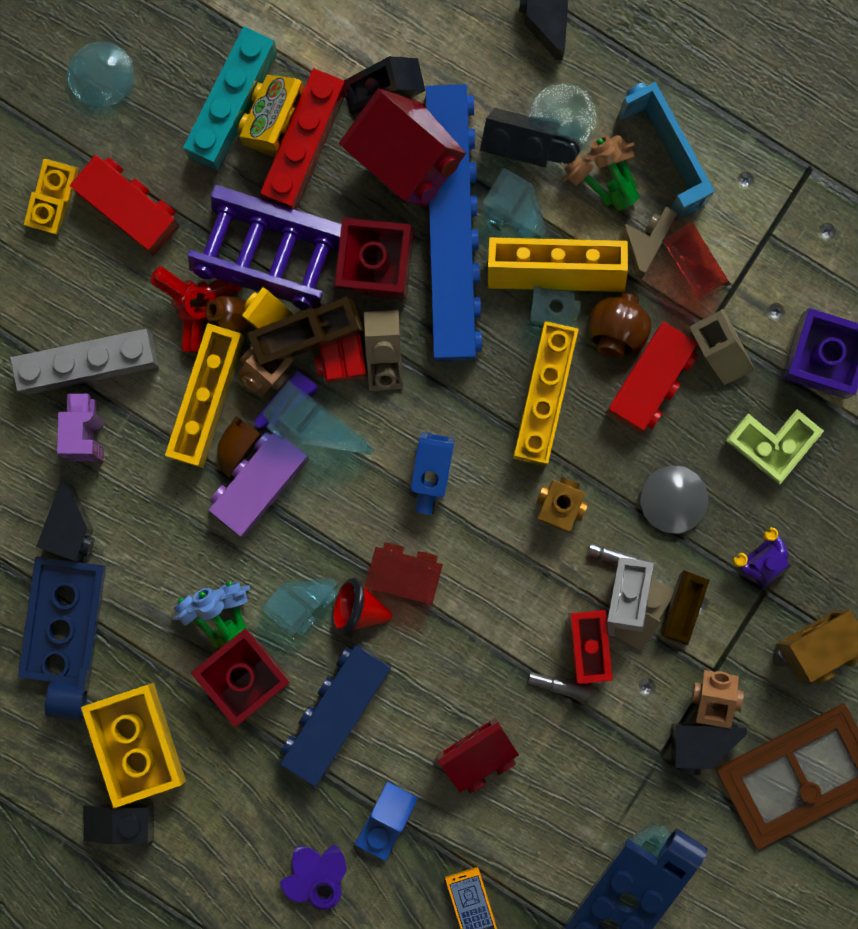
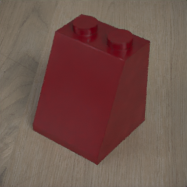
(403, 146)

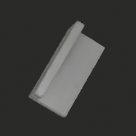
(630, 595)

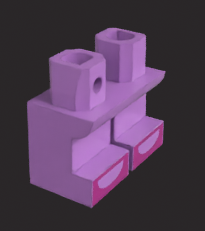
(77, 430)

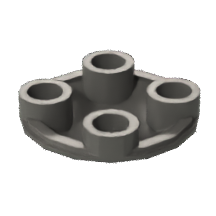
(674, 499)

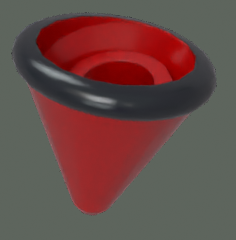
(357, 608)

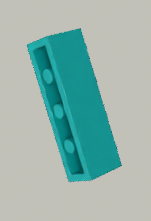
(230, 98)

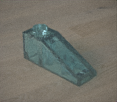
(310, 423)

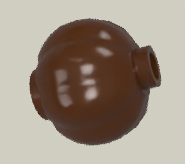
(619, 326)

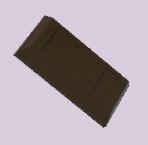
(684, 607)

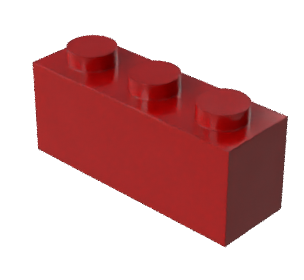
(125, 203)
(653, 378)

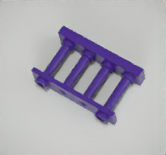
(262, 216)

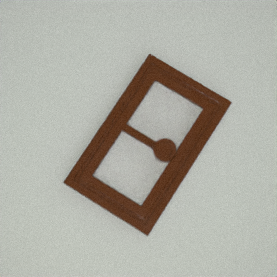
(795, 776)

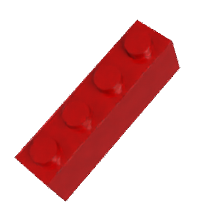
(304, 139)

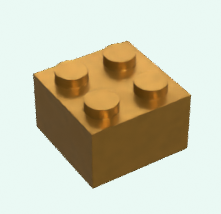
(822, 647)

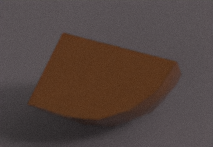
(236, 445)

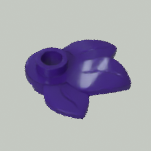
(313, 871)

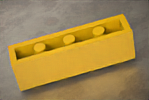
(557, 264)
(205, 396)

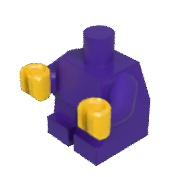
(767, 562)

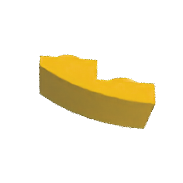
(52, 196)
(264, 309)

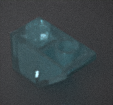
(516, 204)
(297, 601)

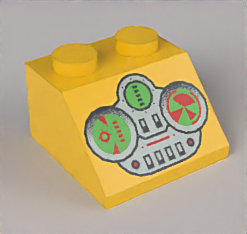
(271, 113)

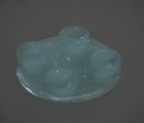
(100, 74)
(568, 107)

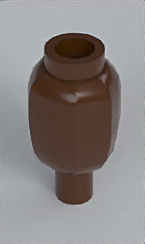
(227, 313)

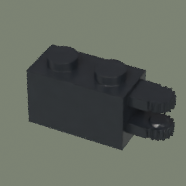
(527, 139)

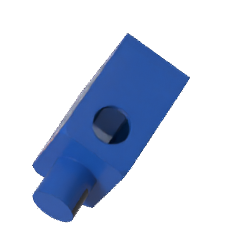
(432, 455)

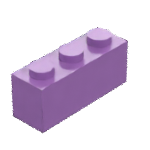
(257, 483)

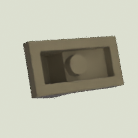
(644, 247)
(658, 600)

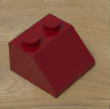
(375, 258)
(241, 677)
(478, 756)

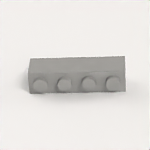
(84, 362)

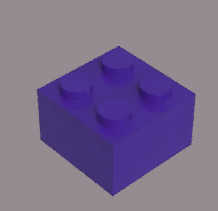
(824, 354)

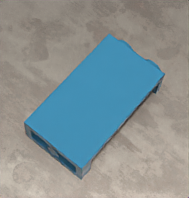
(691, 171)

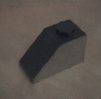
(547, 22)
(391, 74)
(67, 526)
(702, 745)
(119, 825)

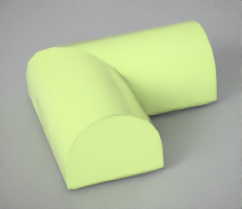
(779, 452)

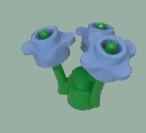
(208, 605)

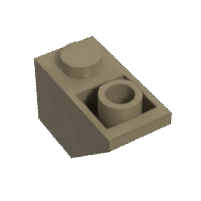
(722, 347)
(383, 350)

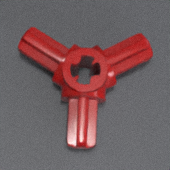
(182, 293)

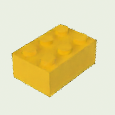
(133, 745)

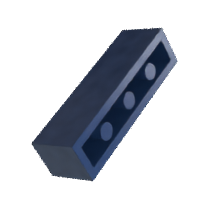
(335, 715)

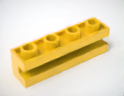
(545, 394)

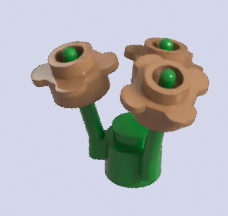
(604, 153)

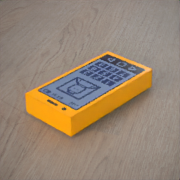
(470, 900)

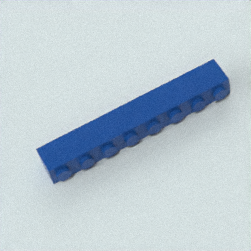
(452, 236)

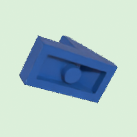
(386, 821)

